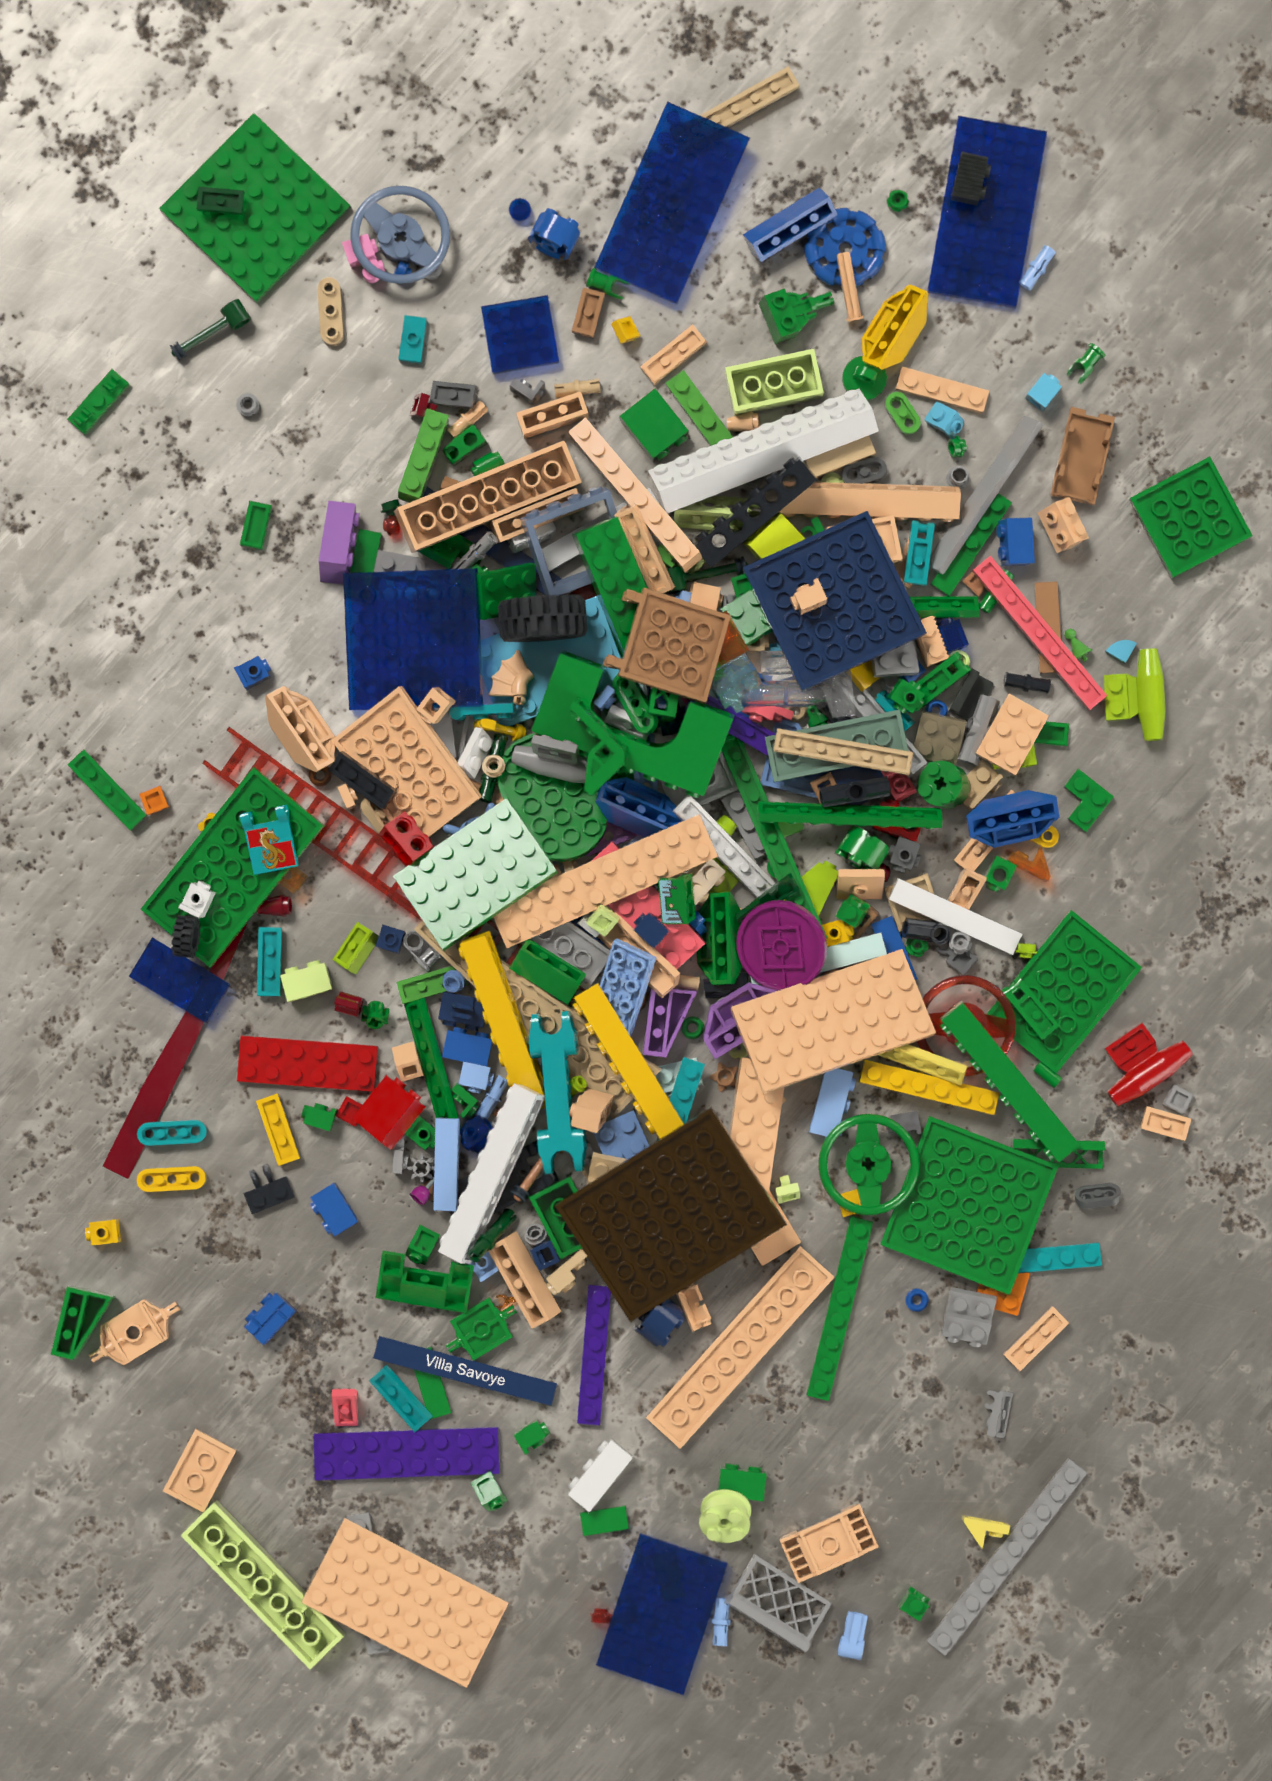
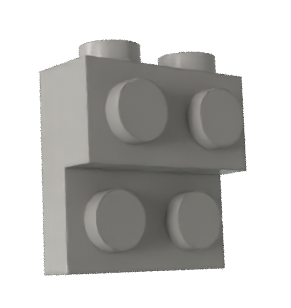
(968, 1317)

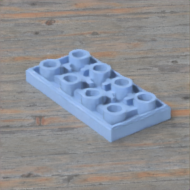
(627, 980)

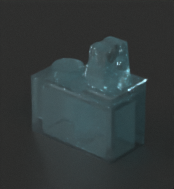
(734, 681)

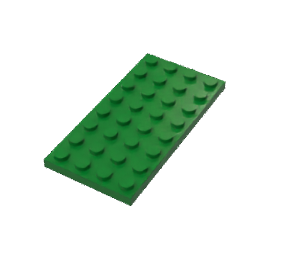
(224, 862)

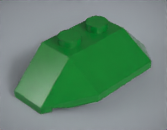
(719, 955)

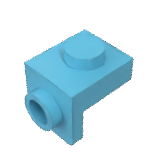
(945, 419)

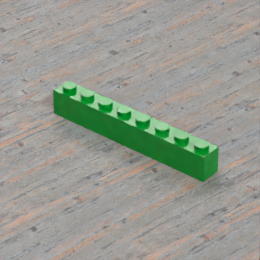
(1010, 1082)

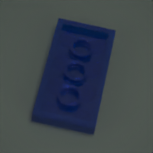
(179, 980)

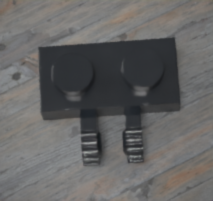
(269, 1194)

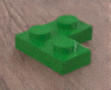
(1092, 796)

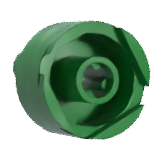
(931, 783)
(862, 849)

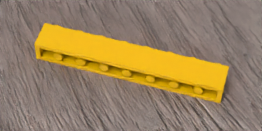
(501, 1012)
(627, 1061)

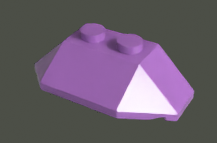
(721, 1029)

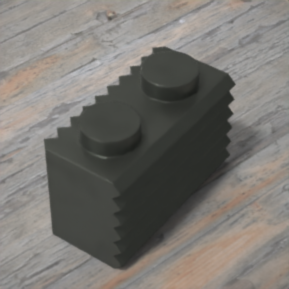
(970, 178)

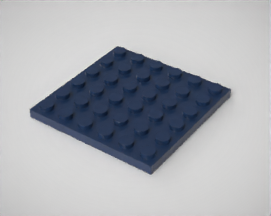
(864, 606)

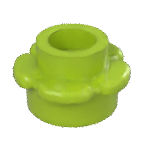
(1026, 950)

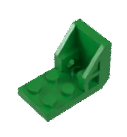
(599, 765)

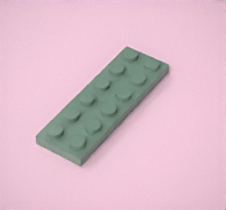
(878, 730)

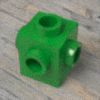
(899, 693)

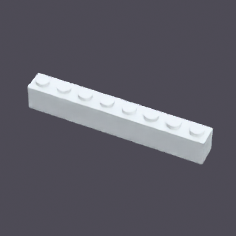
(491, 1172)

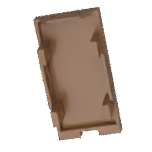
(1082, 456)

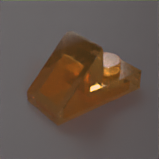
(1036, 867)

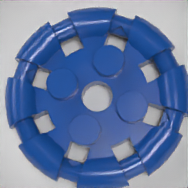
(855, 238)

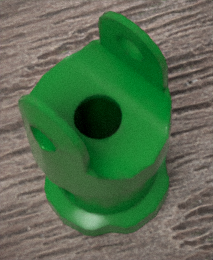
(604, 282)
(1087, 362)
(816, 718)

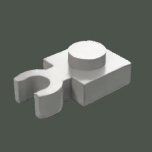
(400, 1160)

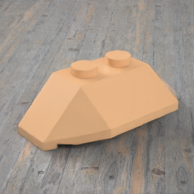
(300, 729)

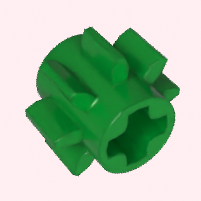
(375, 1014)

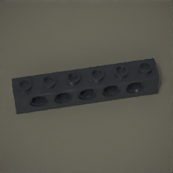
(714, 553)

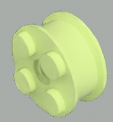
(725, 1516)

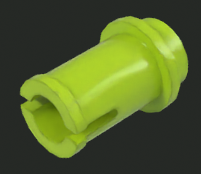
(578, 1085)

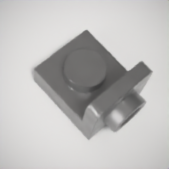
(523, 390)

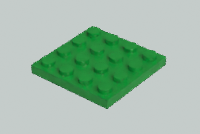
(1190, 517)

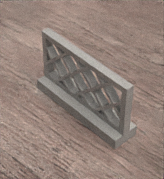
(767, 1620)

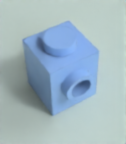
(476, 1077)

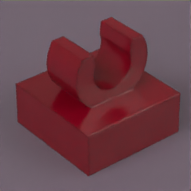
(420, 405)

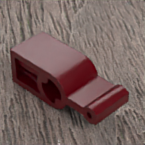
(348, 1004)

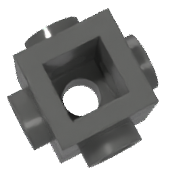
(910, 849)

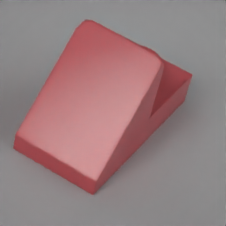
(345, 1407)

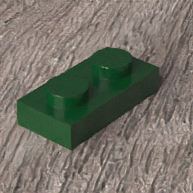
(220, 200)

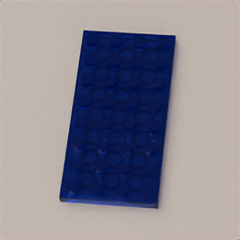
(672, 202)
(985, 245)

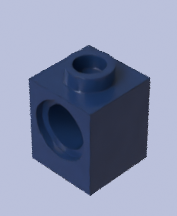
(650, 929)
(390, 939)

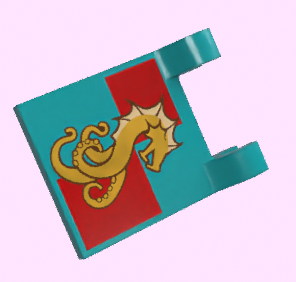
(270, 842)

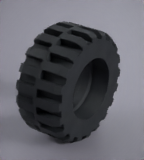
(542, 618)

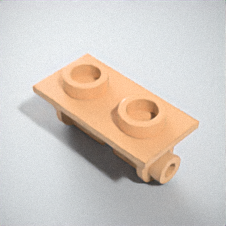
(696, 1314)

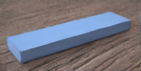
(446, 1164)

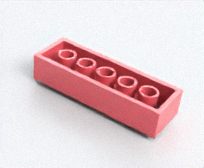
(679, 942)

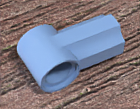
(852, 1642)

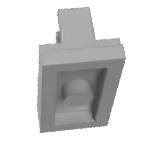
(999, 1416)

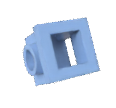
(487, 1270)

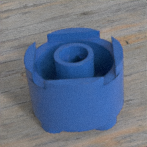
(554, 234)

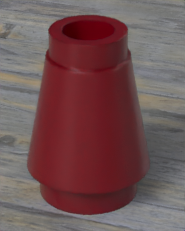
(276, 906)

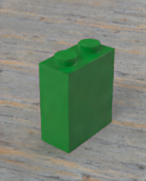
(654, 426)

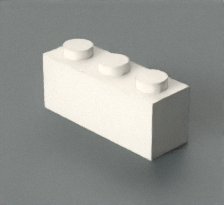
(599, 1474)

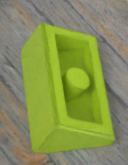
(356, 948)

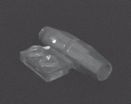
(780, 685)

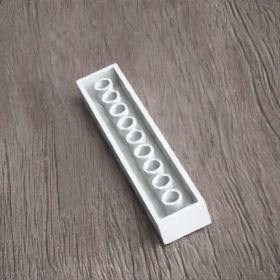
(763, 450)

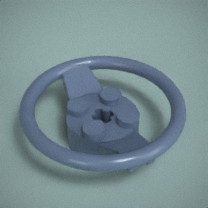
(389, 226)

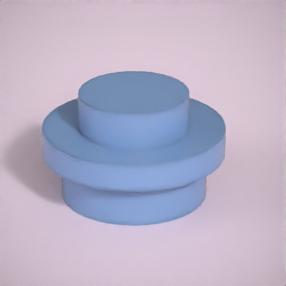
(453, 981)

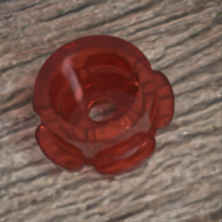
(391, 525)
(600, 1616)

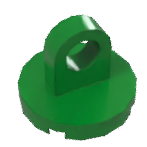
(864, 377)

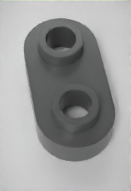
(863, 471)
(1098, 1195)

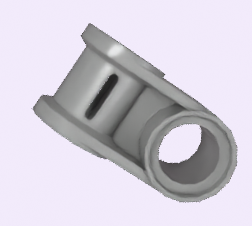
(422, 952)

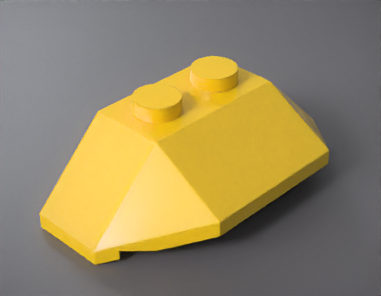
(895, 327)

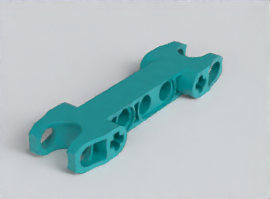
(554, 1054)

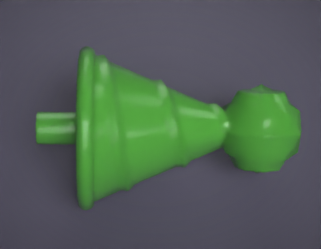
(1079, 649)

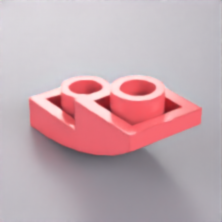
(770, 713)
(900, 785)

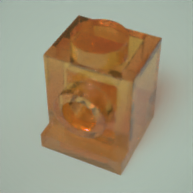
(296, 881)

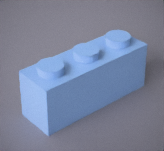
(831, 1101)

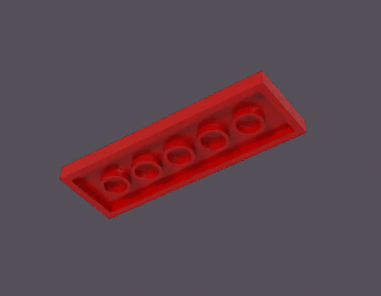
(307, 1063)

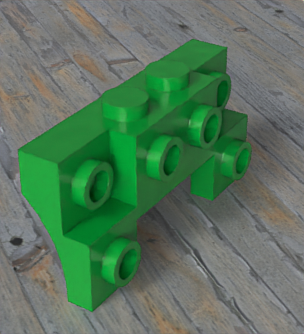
(424, 1286)

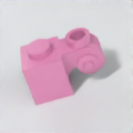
(369, 248)

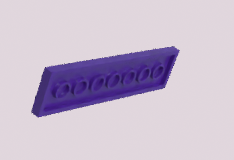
(406, 1453)

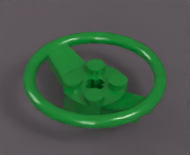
(868, 1181)

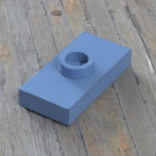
(605, 699)

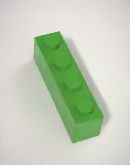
(423, 456)

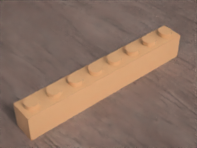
(634, 493)
(878, 499)

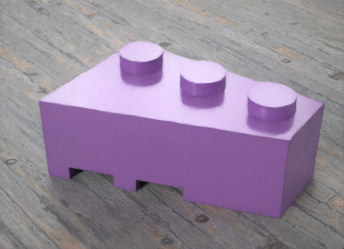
(337, 541)
(665, 1020)

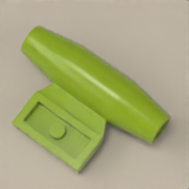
(1139, 695)

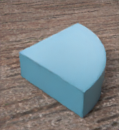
(1121, 650)

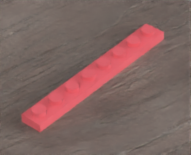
(1039, 633)

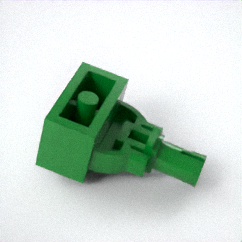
(790, 312)

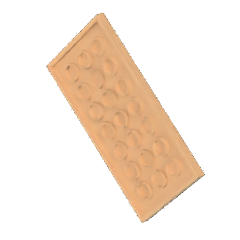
(832, 1021)
(404, 1602)

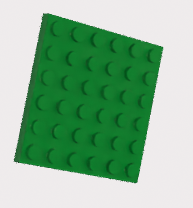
(283, 208)
(970, 1206)

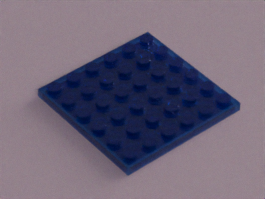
(413, 634)

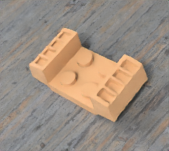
(828, 1543)

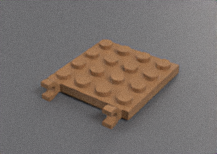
(671, 645)

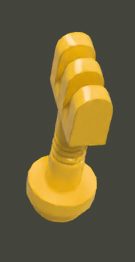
(515, 732)

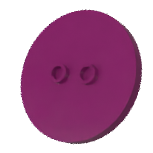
(781, 945)

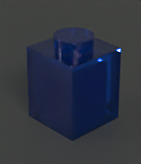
(953, 635)

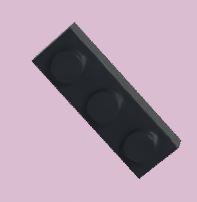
(362, 780)

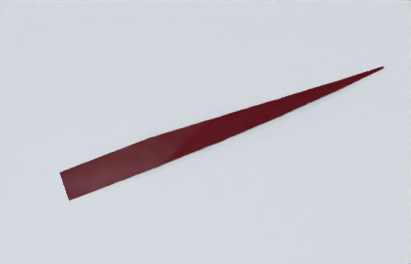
(161, 1081)

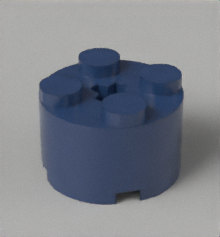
(660, 1322)

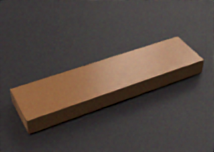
(1048, 607)

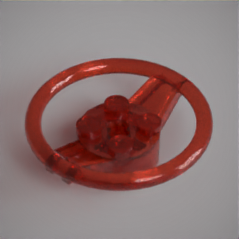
(995, 1026)

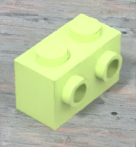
(306, 981)

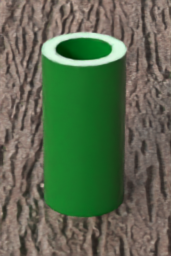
(1047, 1074)

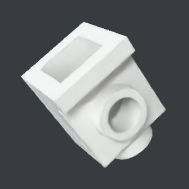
(206, 896)

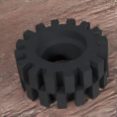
(186, 936)

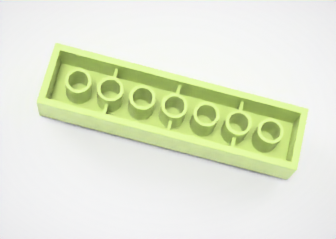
(262, 1584)

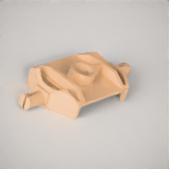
(150, 1321)

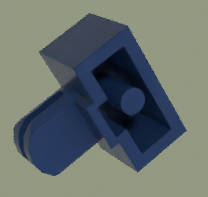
(461, 1010)

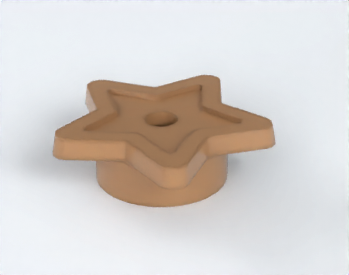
(721, 1070)

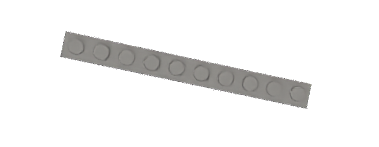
(1006, 1557)

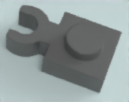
(959, 962)

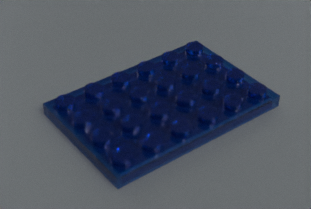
(661, 1613)

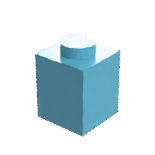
(1043, 391)

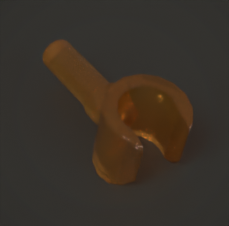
(508, 1300)

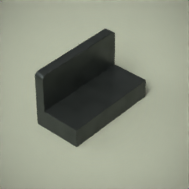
(969, 694)

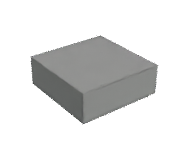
(1178, 1099)

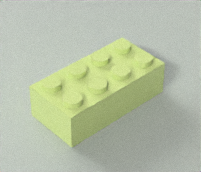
(774, 382)

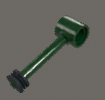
(233, 315)
(680, 579)

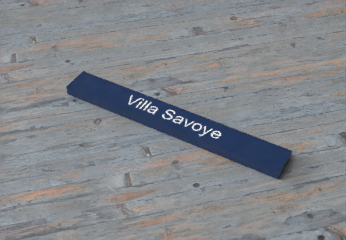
(464, 1370)

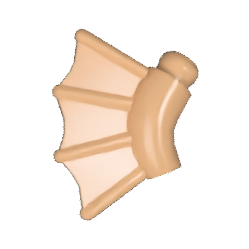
(512, 679)

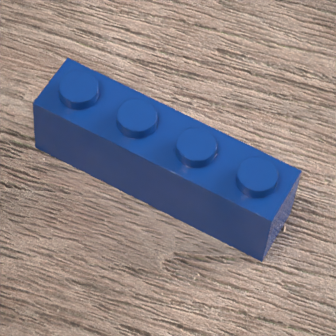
(790, 224)

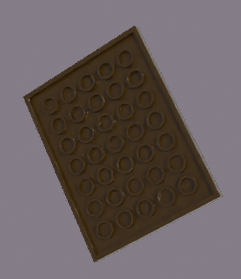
(671, 1214)

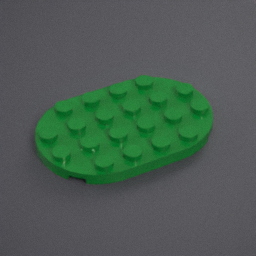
(554, 810)

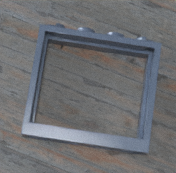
(554, 510)

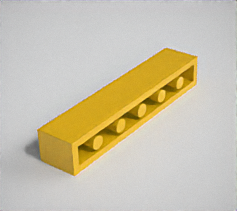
(928, 1087)

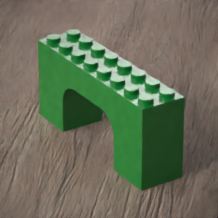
(681, 762)

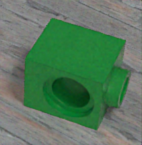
(1001, 864)

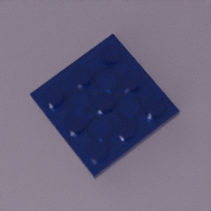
(520, 334)

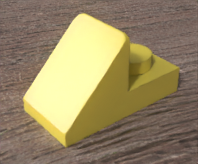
(979, 1526)

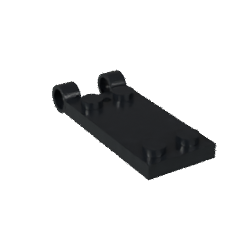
(516, 1179)

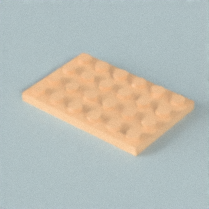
(412, 759)

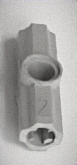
(977, 728)

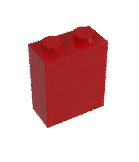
(389, 1111)

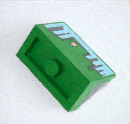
(677, 899)

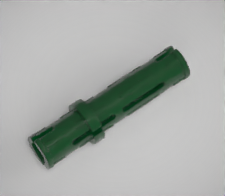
(488, 783)
(487, 1241)

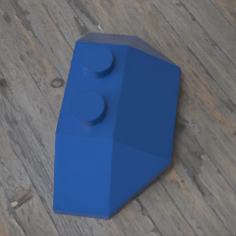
(636, 807)
(1012, 818)

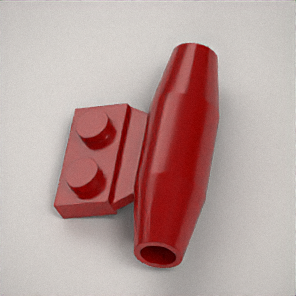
(1143, 1065)

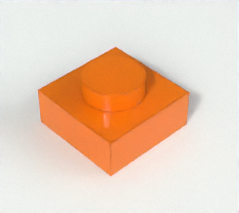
(154, 800)

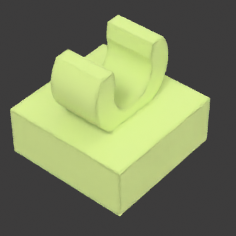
(603, 920)
(787, 1191)

